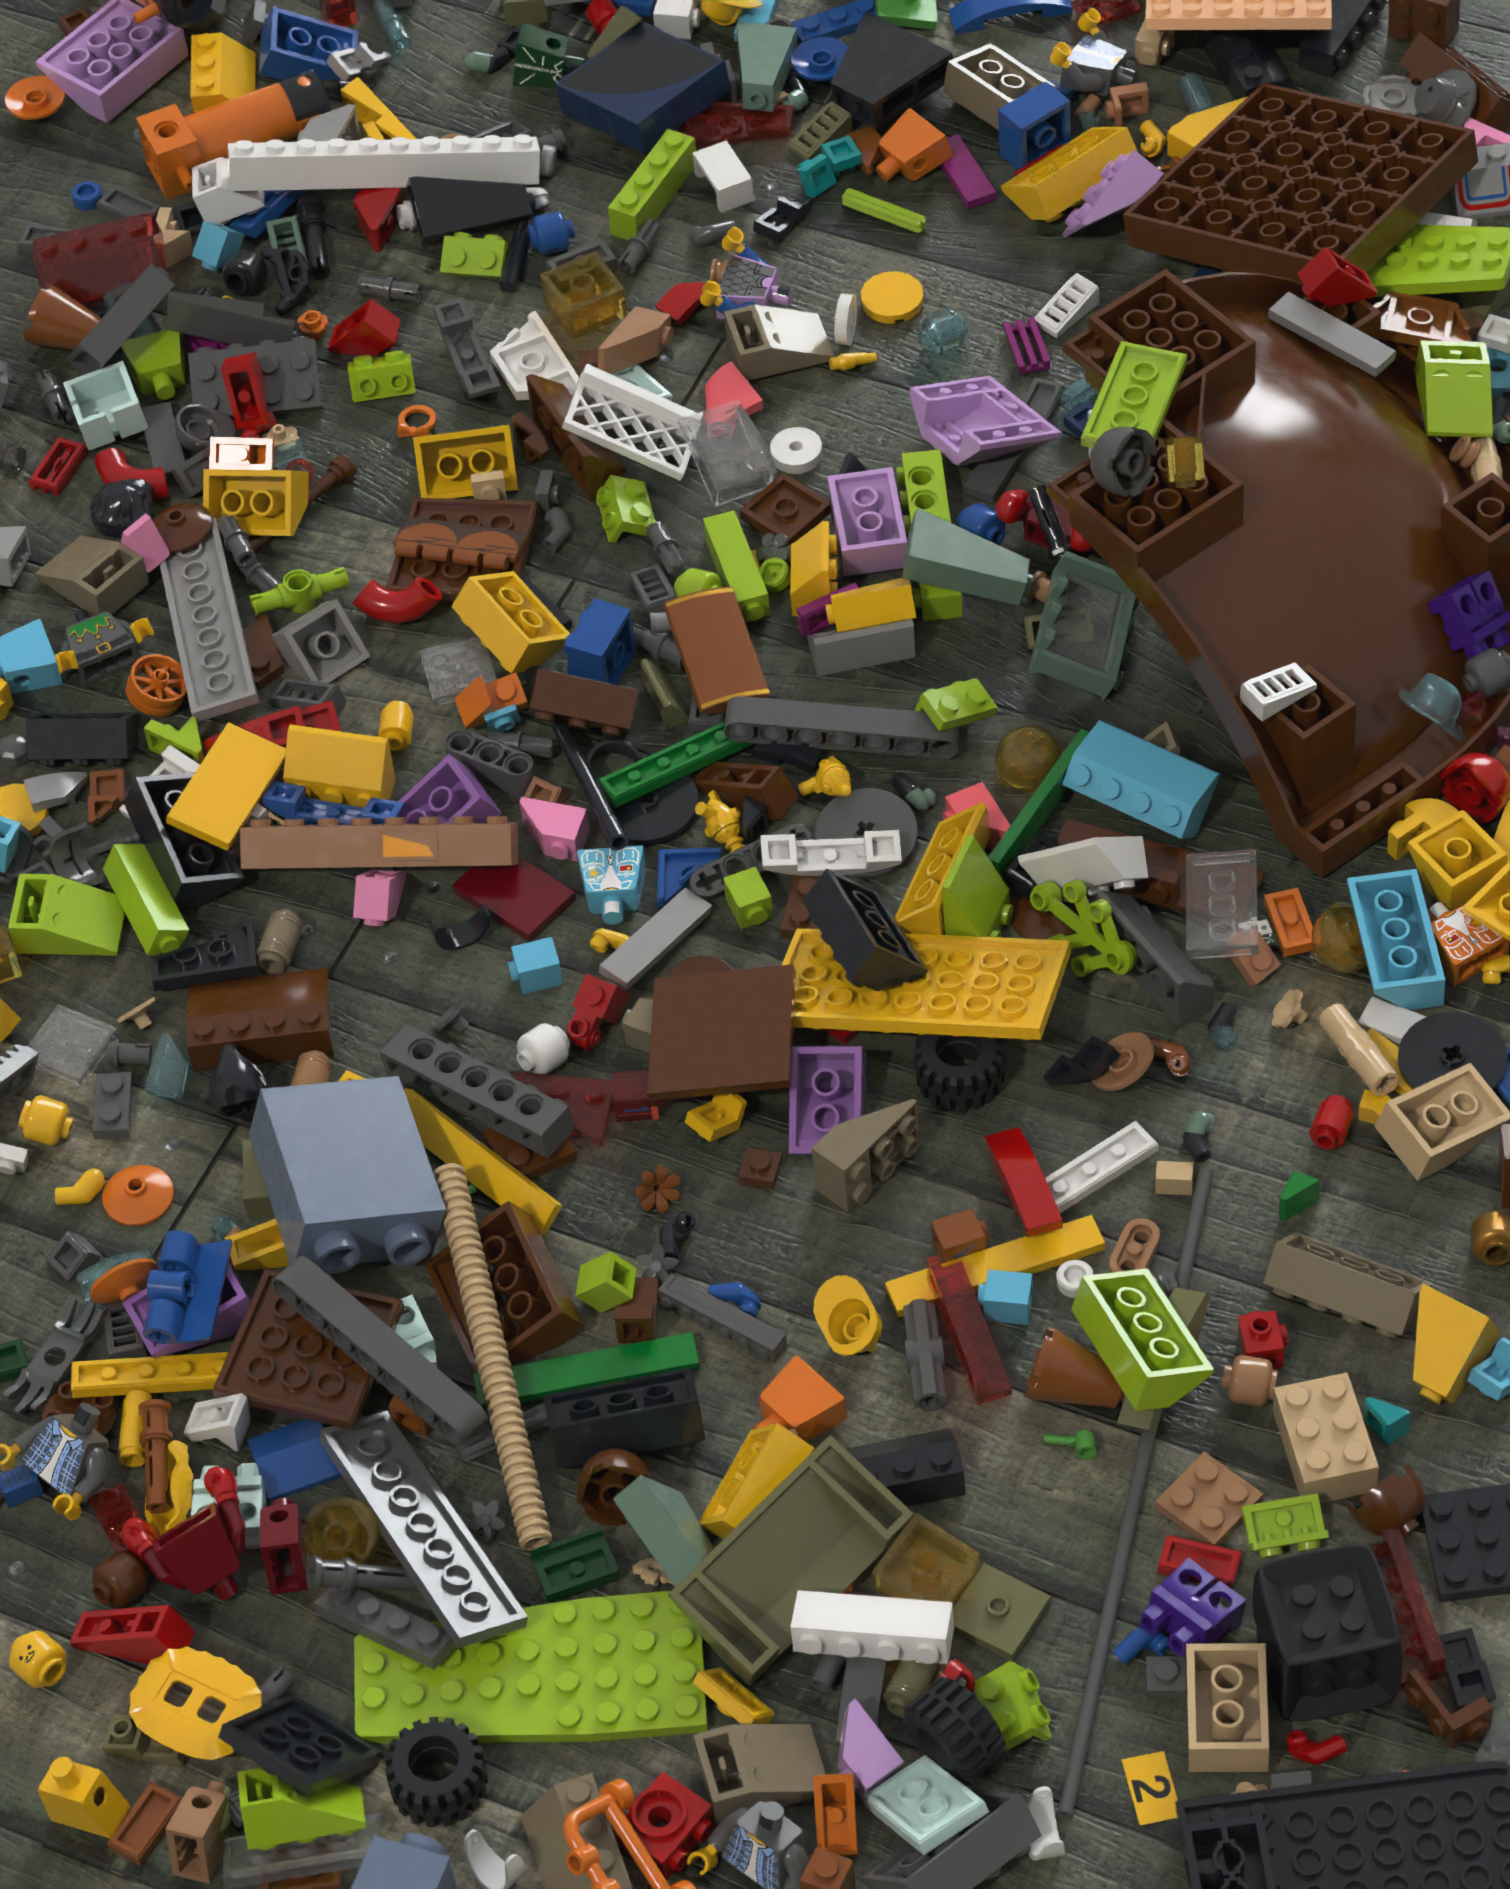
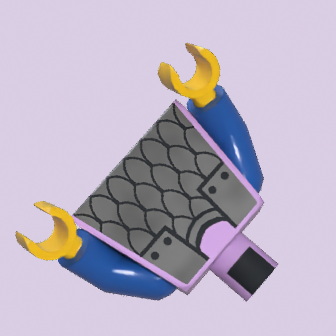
(745, 280)

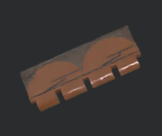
(464, 541)

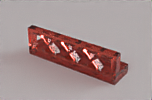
(968, 1331)
(1414, 1605)

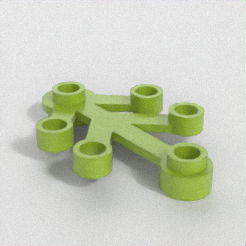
(1116, 953)

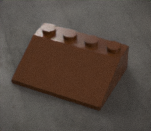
(262, 1016)
(526, 1286)

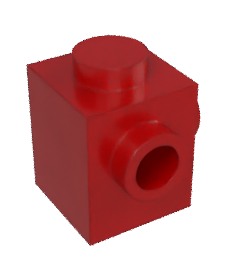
(1263, 1337)

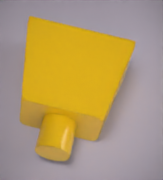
(71, 1795)

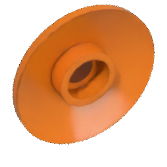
(34, 98)
(142, 1205)
(122, 1281)

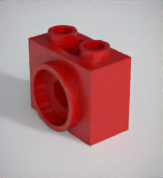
(688, 1817)

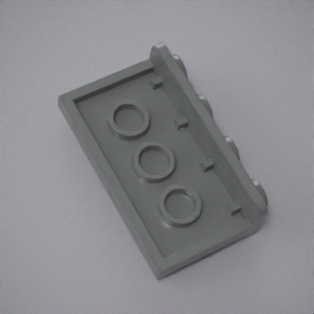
(286, 367)

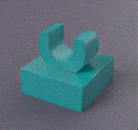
(842, 154)
(816, 175)

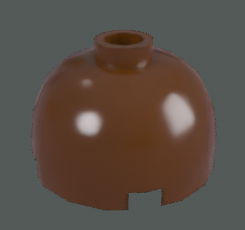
(604, 1479)
(1391, 1504)

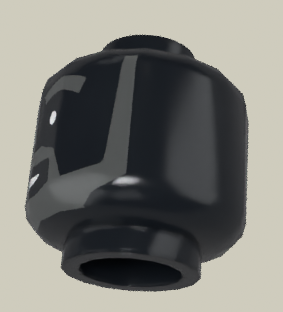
(245, 273)

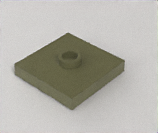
(999, 1611)

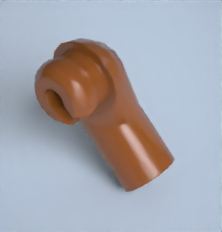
(1174, 1056)

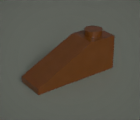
(760, 782)

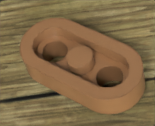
(1131, 1253)

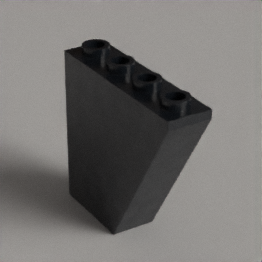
(886, 71)

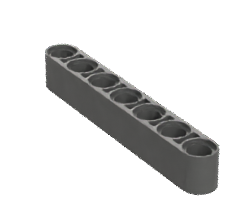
(838, 727)
(380, 1350)

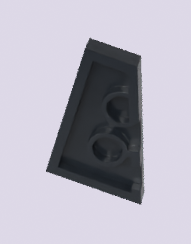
(217, 960)

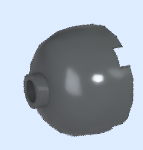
(1123, 460)

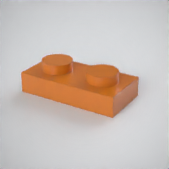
(1290, 921)

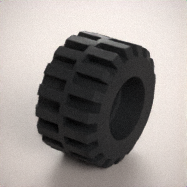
(960, 1085)
(955, 1730)
(443, 1798)

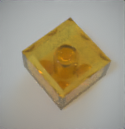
(583, 295)
(926, 1564)

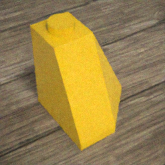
(1448, 1344)

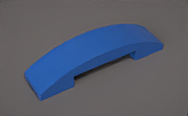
(970, 14)
(291, 803)

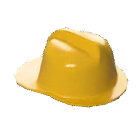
(727, 11)
(847, 1316)

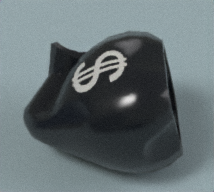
(235, 1083)

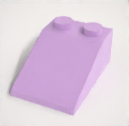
(868, 521)

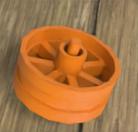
(158, 672)

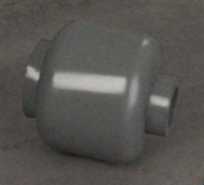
(1487, 672)

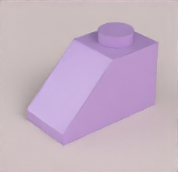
(865, 1751)

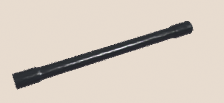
(608, 821)

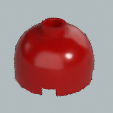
(1477, 785)

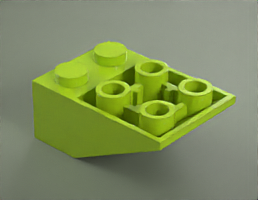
(1455, 388)
(64, 917)
(280, 1815)

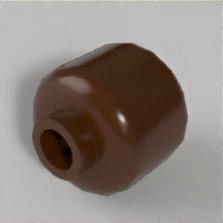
(120, 1579)

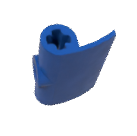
(185, 1289)

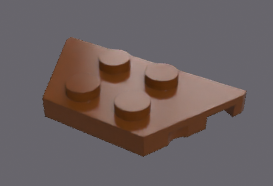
(1418, 318)

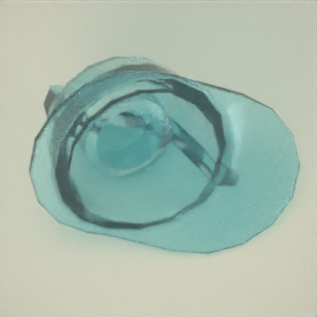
(1438, 702)

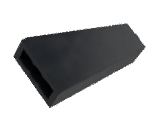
(465, 206)

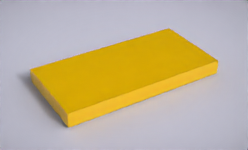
(227, 786)

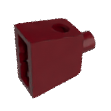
(281, 1529)

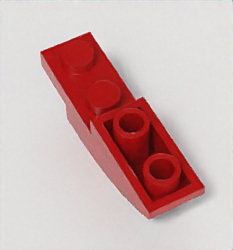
(275, 725)

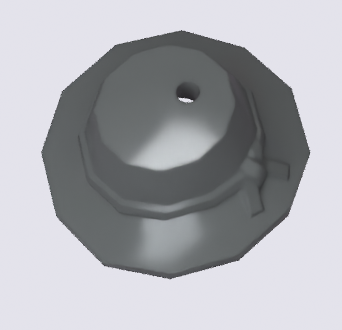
(1447, 97)

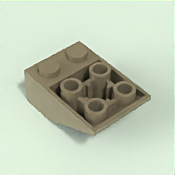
(775, 340)
(96, 574)
(864, 1152)
(757, 1765)

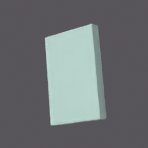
(924, 1804)

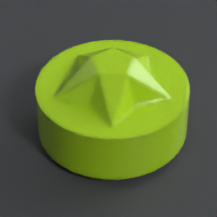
(775, 574)

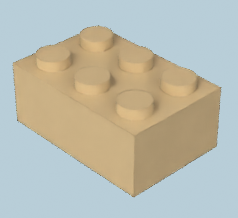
(1325, 1438)
(1227, 1707)

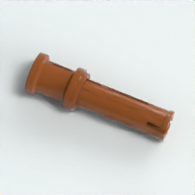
(155, 1440)

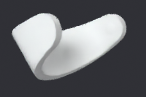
(1043, 1812)
(488, 1867)

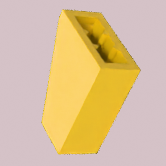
(872, 605)

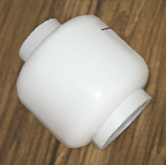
(543, 1049)

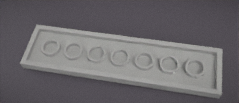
(208, 629)

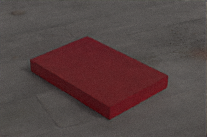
(516, 895)

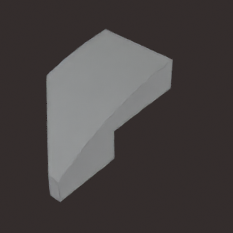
(349, 62)
(54, 789)

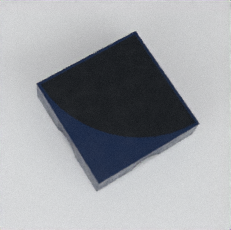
(643, 86)

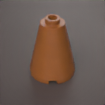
(58, 320)
(1071, 1374)

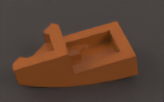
(868, 144)

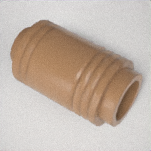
(312, 1068)

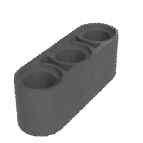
(492, 761)

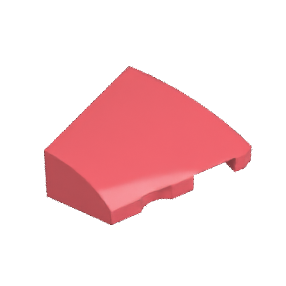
(728, 385)

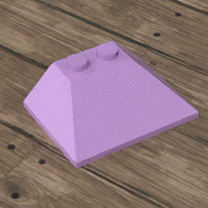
(977, 420)

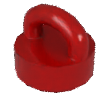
(956, 1670)

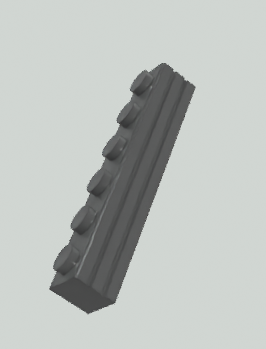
(722, 1318)

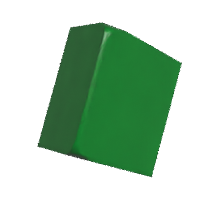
(1298, 1195)

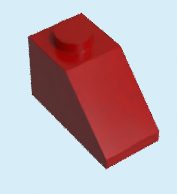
(377, 213)
(1335, 280)
(365, 331)
(245, 390)

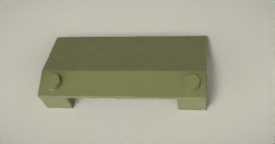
(805, 1536)

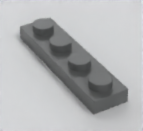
(386, 1625)

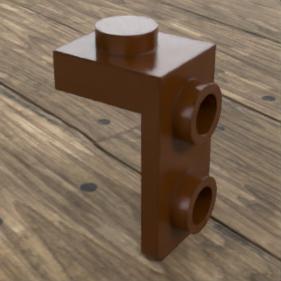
(1467, 1723)

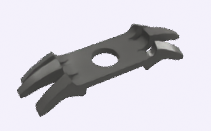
(63, 1338)

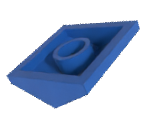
(292, 1459)

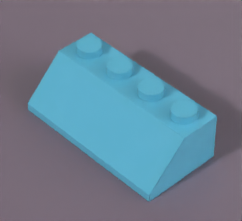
(1142, 780)
(1398, 939)

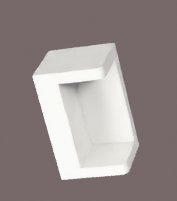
(725, 174)

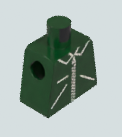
(542, 58)

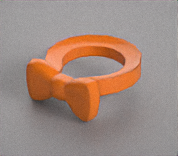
(404, 430)

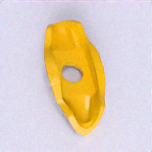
(179, 1490)

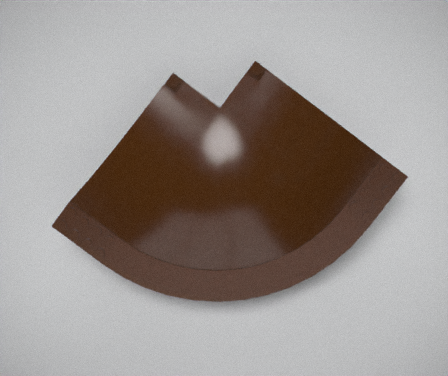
(1302, 547)

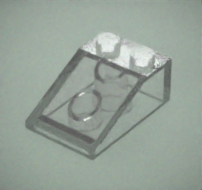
(728, 452)

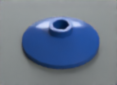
(818, 58)

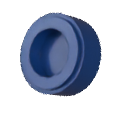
(86, 195)

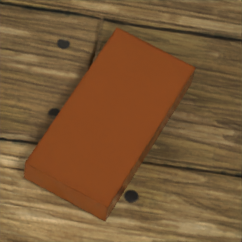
(144, 1824)

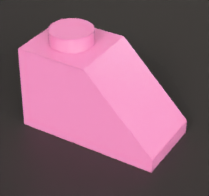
(555, 827)
(378, 895)

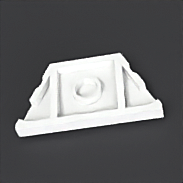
(532, 352)

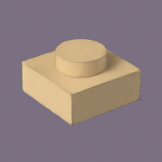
(489, 485)

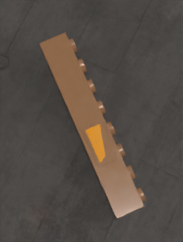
(379, 844)

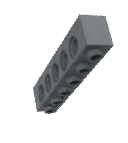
(478, 1090)

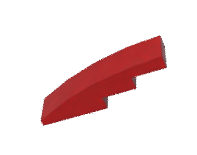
(1023, 1181)

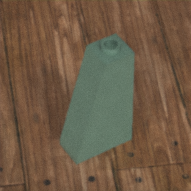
(764, 62)
(963, 561)
(665, 1526)

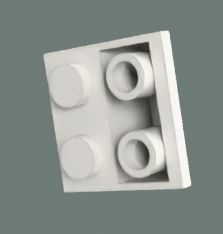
(214, 196)

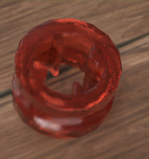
(300, 461)

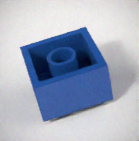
(1033, 125)
(601, 643)

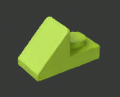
(185, 740)

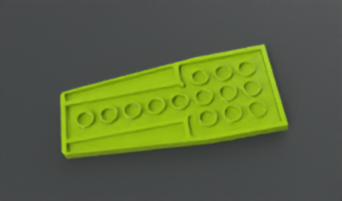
(1444, 261)
(568, 1676)

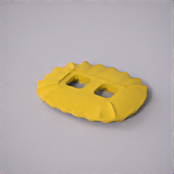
(180, 1726)

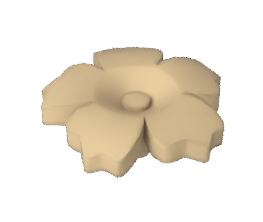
(650, 1572)

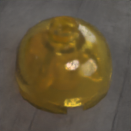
(1026, 757)
(1338, 939)
(341, 1530)

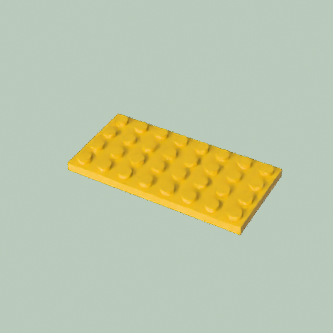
(970, 988)

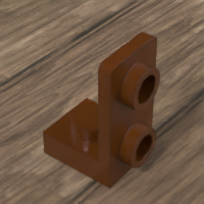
(638, 1317)

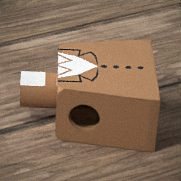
(199, 1831)

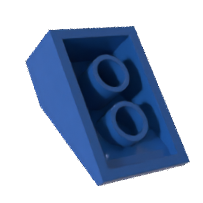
(301, 43)

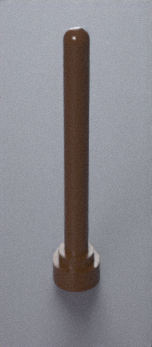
(340, 471)

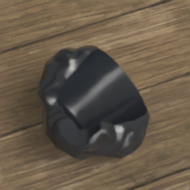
(121, 505)

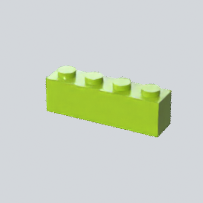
(652, 184)

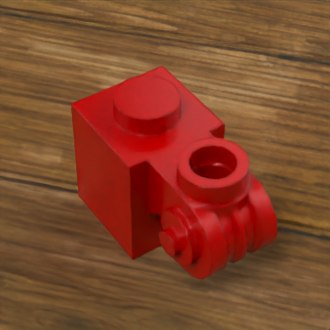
(595, 1003)

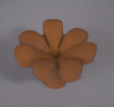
(658, 1189)

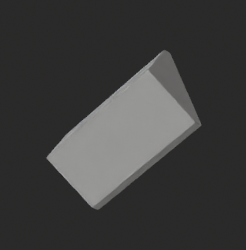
(862, 647)

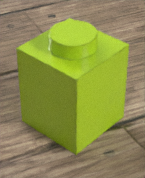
(748, 897)
(606, 1282)

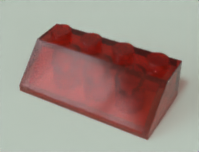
(99, 257)

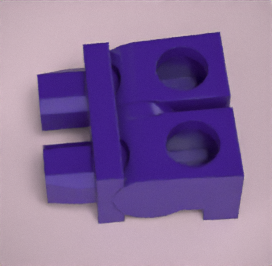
(1473, 614)
(1192, 1611)

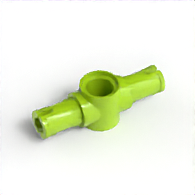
(299, 591)

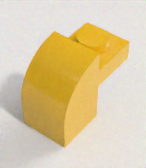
(1418, 818)

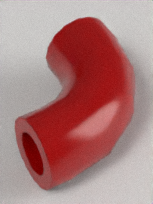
(113, 466)
(401, 605)

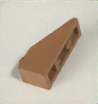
(635, 340)

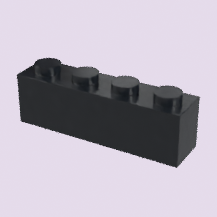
(1329, 48)

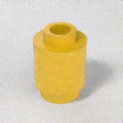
(396, 724)

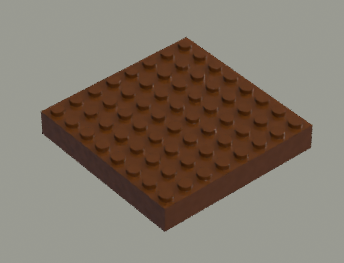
(1299, 178)

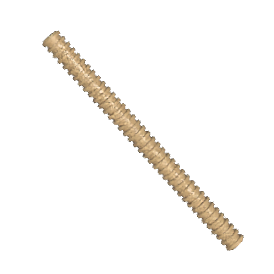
(492, 1359)

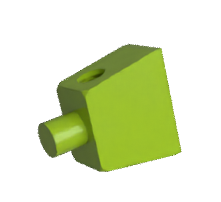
(156, 363)

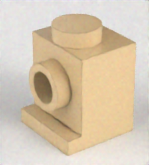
(1153, 45)

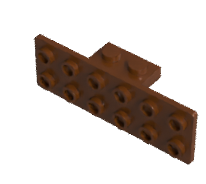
(1164, 864)

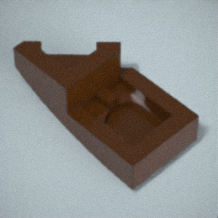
(529, 437)

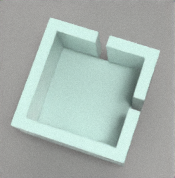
(105, 405)

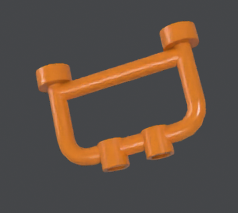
(613, 1800)

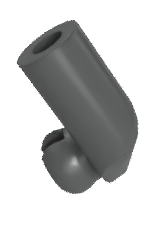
(710, 233)
(560, 528)

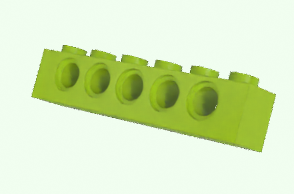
(926, 490)

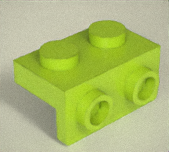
(473, 256)
(381, 376)
(624, 507)
(956, 704)
(1284, 1524)
(1014, 1703)

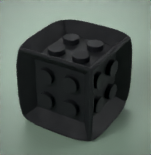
(1327, 1632)

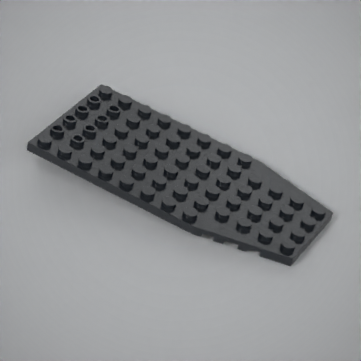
(1356, 1833)

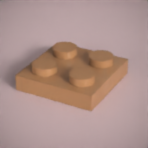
(1208, 1500)

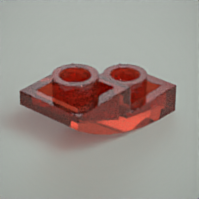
(1109, 9)
(112, 1510)

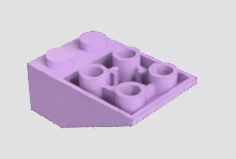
(1119, 189)

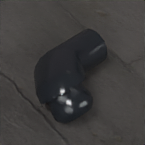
(675, 1231)

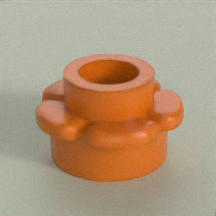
(312, 324)

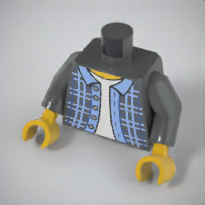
(1094, 62)
(65, 1455)
(759, 1845)

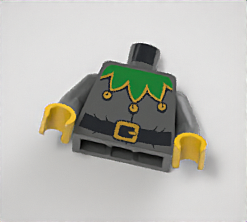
(100, 645)

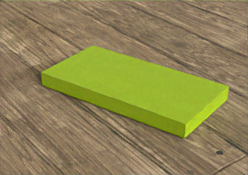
(1135, 391)

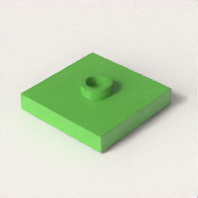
(908, 13)

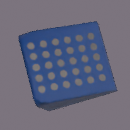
(19, 1485)

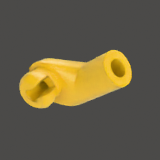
(1154, 137)
(605, 938)
(1493, 969)
(83, 1191)

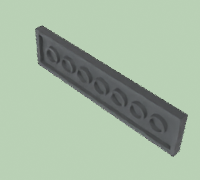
(423, 1530)

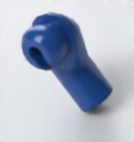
(739, 1294)
(1141, 1640)

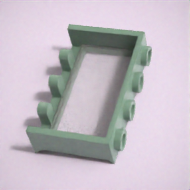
(1084, 626)

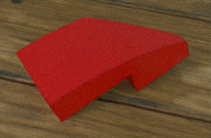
(681, 301)

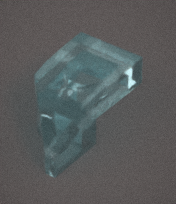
(167, 1070)

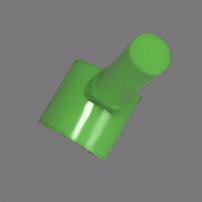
(1082, 1441)

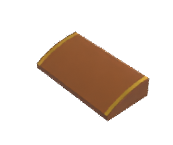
(715, 648)

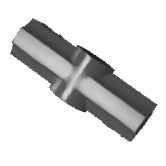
(924, 1355)

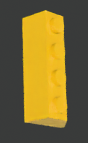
(1067, 173)
(923, 903)

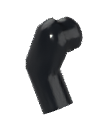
(367, 75)

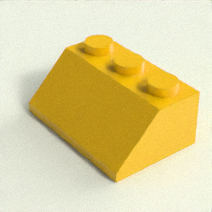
(220, 69)
(450, 459)
(259, 499)
(510, 620)
(339, 765)
(758, 1468)

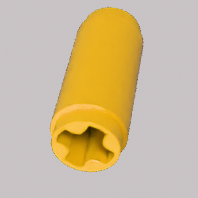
(129, 1449)

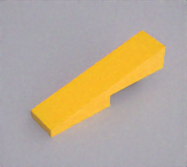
(371, 108)

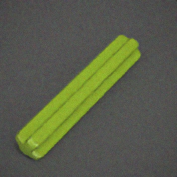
(884, 210)

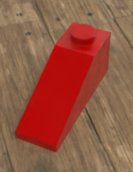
(132, 1632)

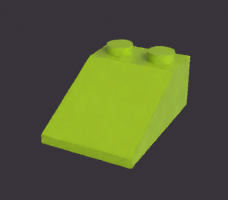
(975, 895)

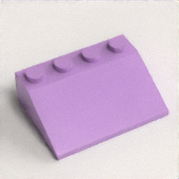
(113, 58)

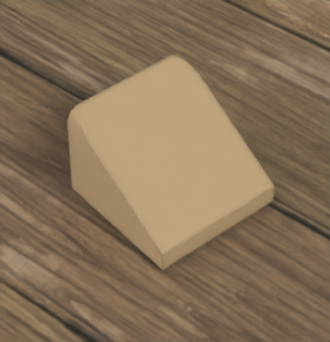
(1174, 1178)

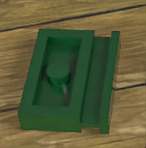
(574, 1564)

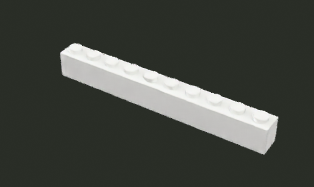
(380, 162)

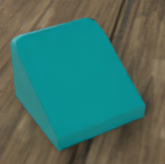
(1386, 1420)

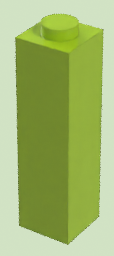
(736, 564)
(145, 898)

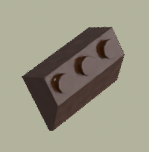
(582, 702)

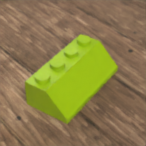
(1140, 1337)

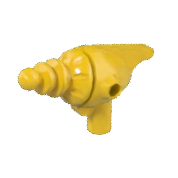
(831, 779)
(721, 822)

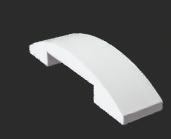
(843, 856)

